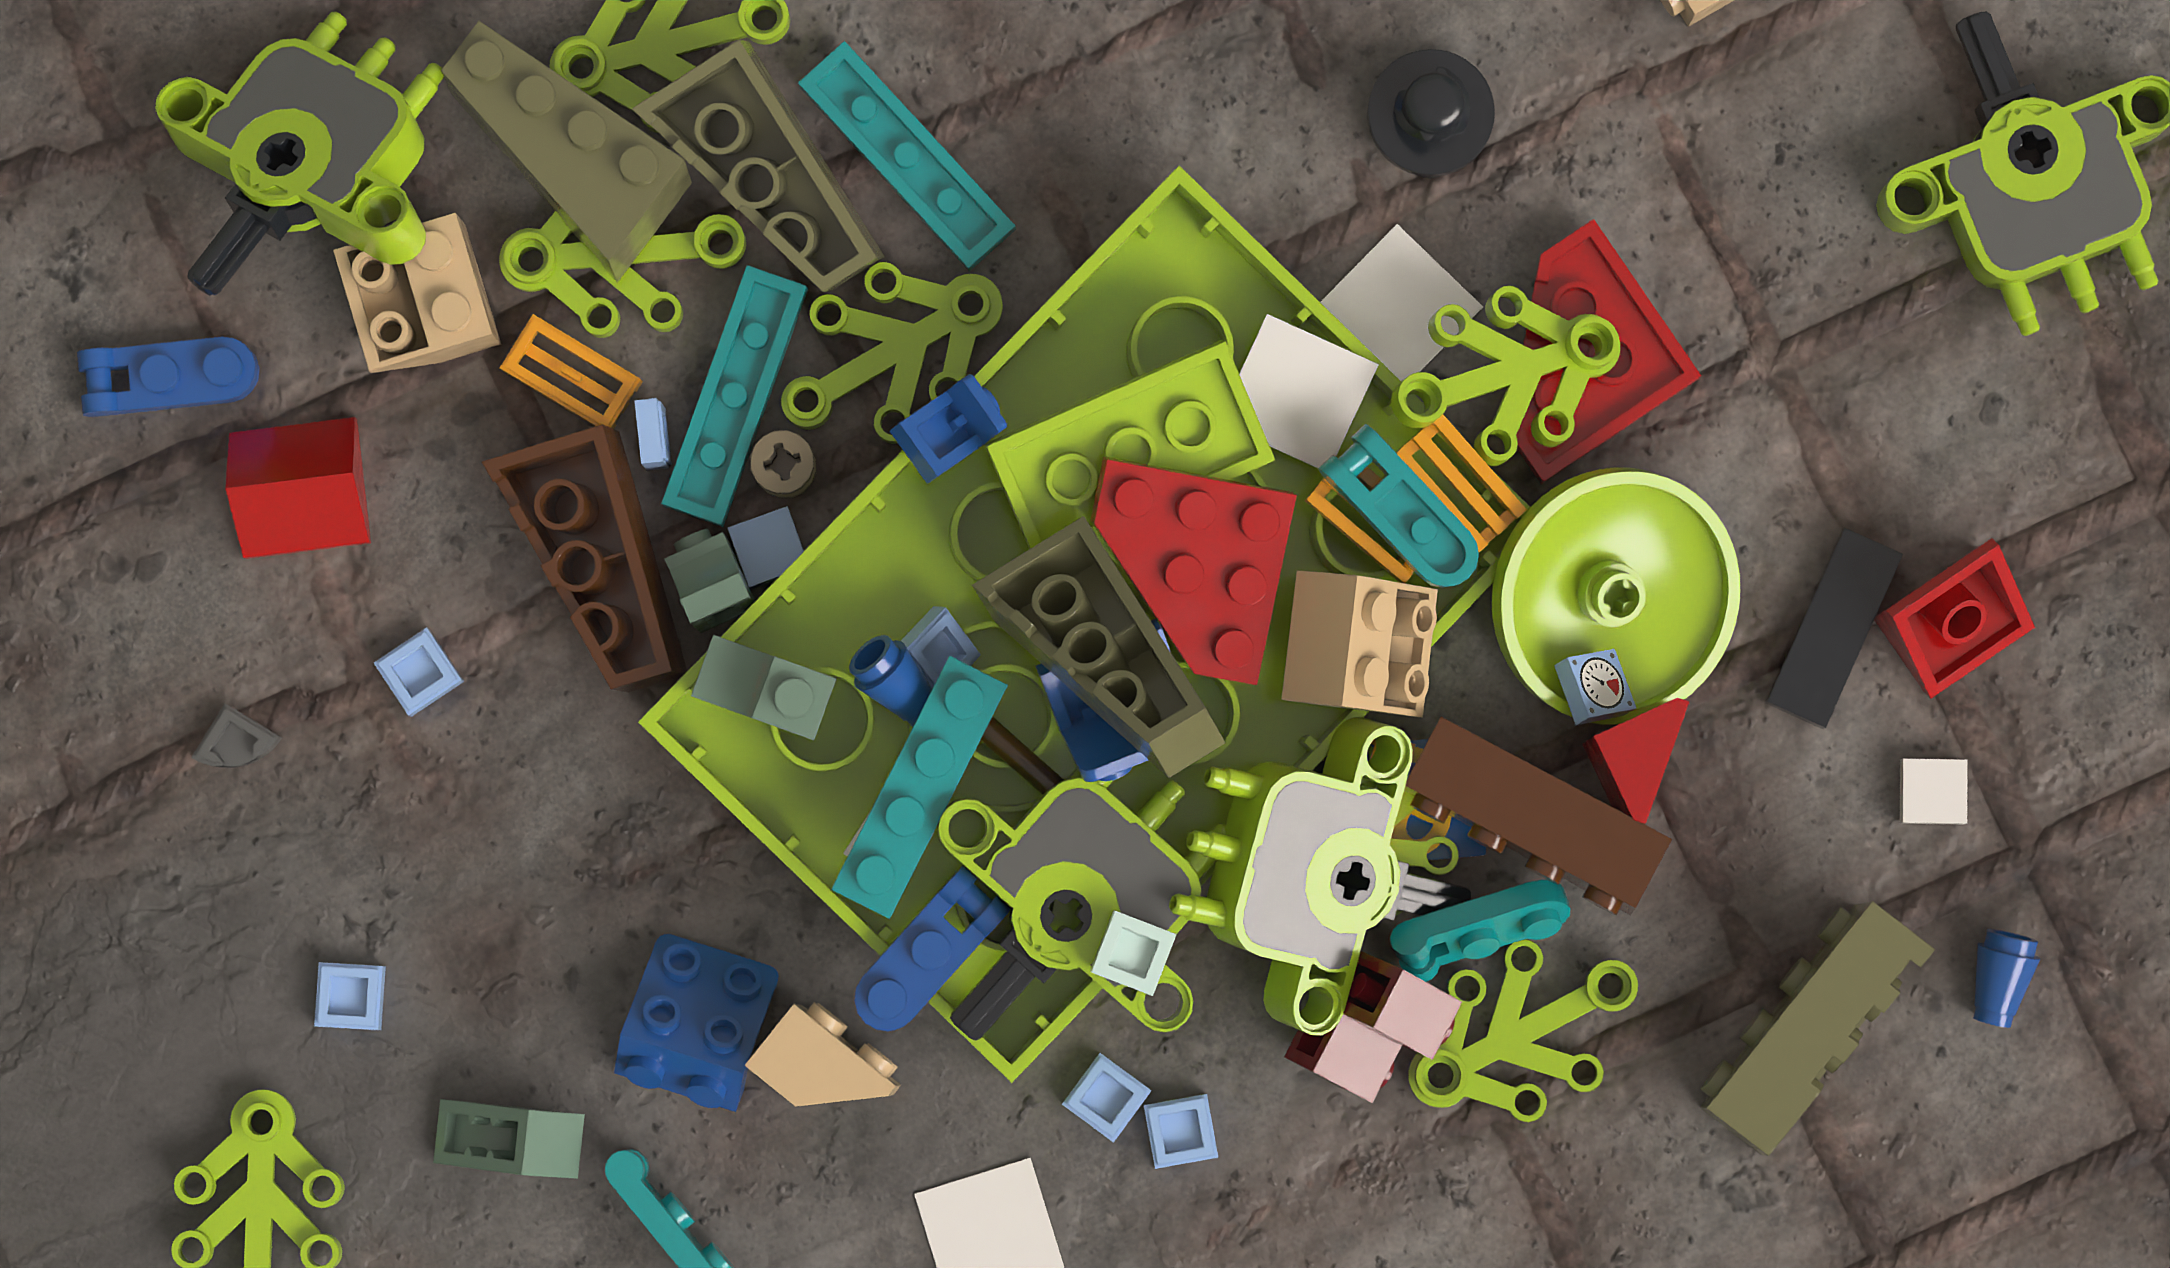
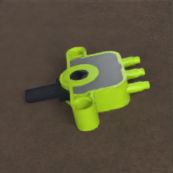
(306, 149)
(2045, 216)
(1083, 848)
(1281, 862)

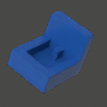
(949, 428)

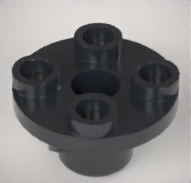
(1431, 113)

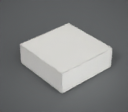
(1933, 791)

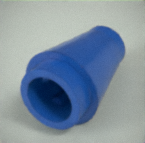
(890, 677)
(2003, 975)

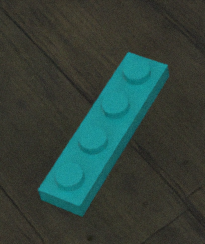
(907, 156)
(734, 396)
(919, 787)

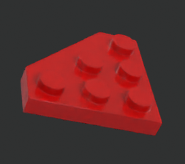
(1590, 278)
(1200, 558)

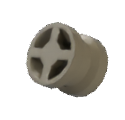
(786, 475)

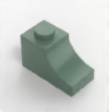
(709, 580)
(763, 687)
(509, 1139)

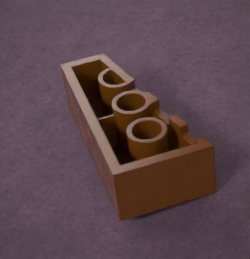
(594, 547)
(1535, 816)

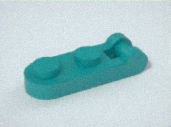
(1404, 511)
(1479, 927)
(663, 1217)

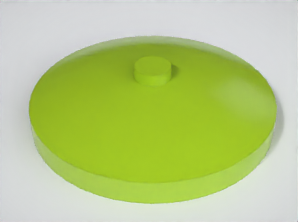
(1621, 568)

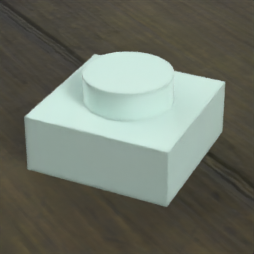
(1133, 952)

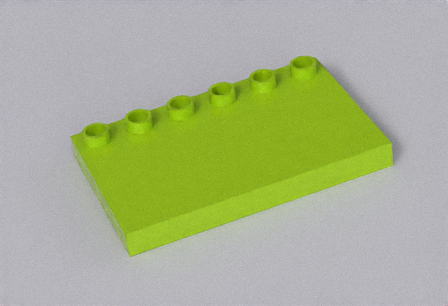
(1148, 295)

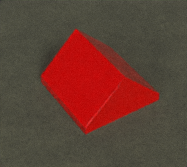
(297, 488)
(1957, 619)
(1635, 756)

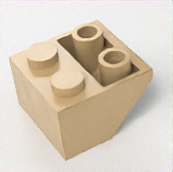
(423, 307)
(1359, 643)
(815, 1065)

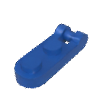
(168, 375)
(926, 954)

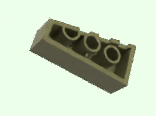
(755, 151)
(577, 153)
(1094, 636)
(1812, 1025)

